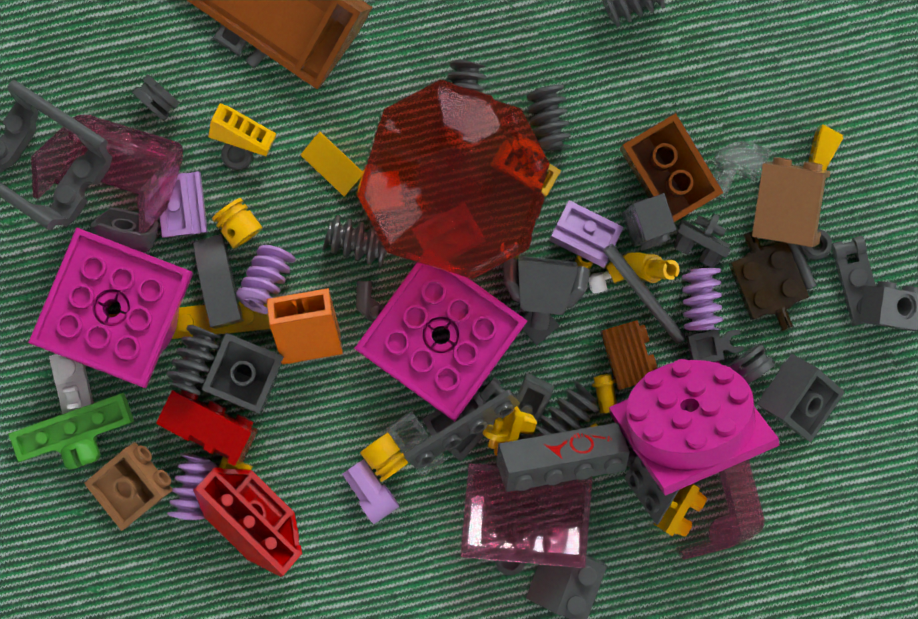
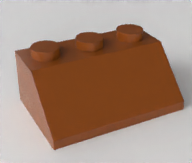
(671, 164)

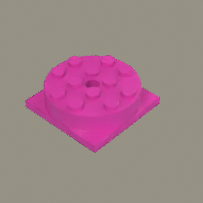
(77, 307)
(447, 372)
(692, 422)

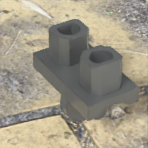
(714, 247)

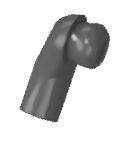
(365, 303)

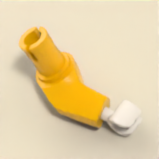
(647, 266)

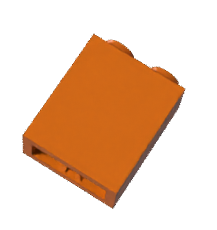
(304, 326)

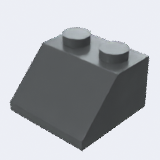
(243, 373)
(801, 397)
(567, 589)

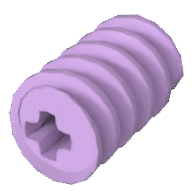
(262, 277)
(702, 299)
(195, 472)

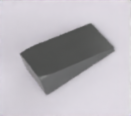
(533, 398)

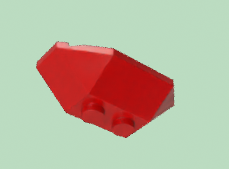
(250, 518)

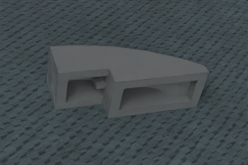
(217, 282)

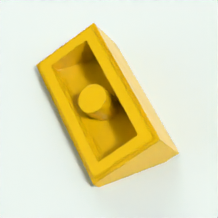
(332, 164)

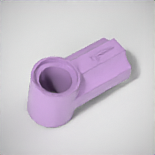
(373, 496)

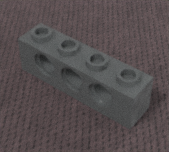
(649, 222)

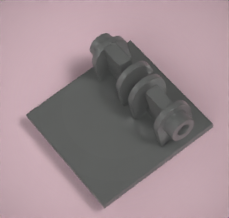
(648, 491)

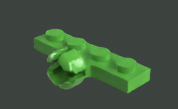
(73, 432)

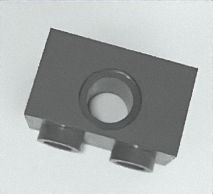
(890, 307)

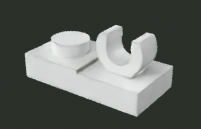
(71, 383)

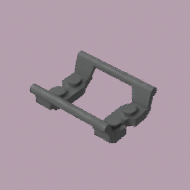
(84, 171)

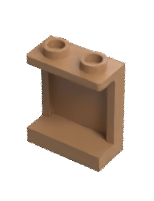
(790, 202)

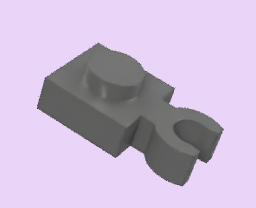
(710, 346)

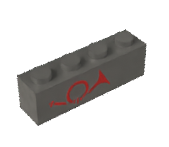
(562, 457)

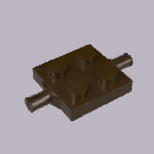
(768, 280)

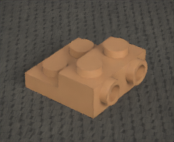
(129, 485)

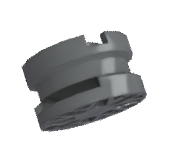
(153, 91)
(754, 367)

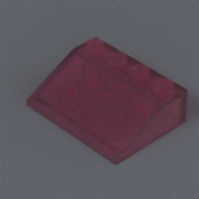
(525, 526)

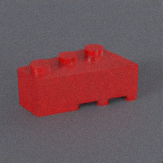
(208, 425)

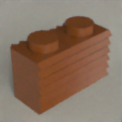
(628, 353)

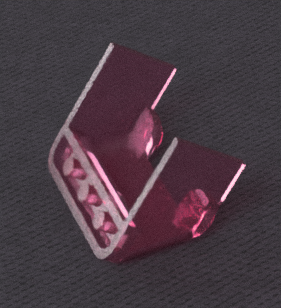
(138, 164)
(745, 515)

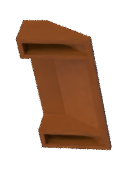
(297, 34)

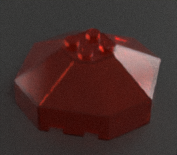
(453, 180)

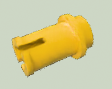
(605, 392)

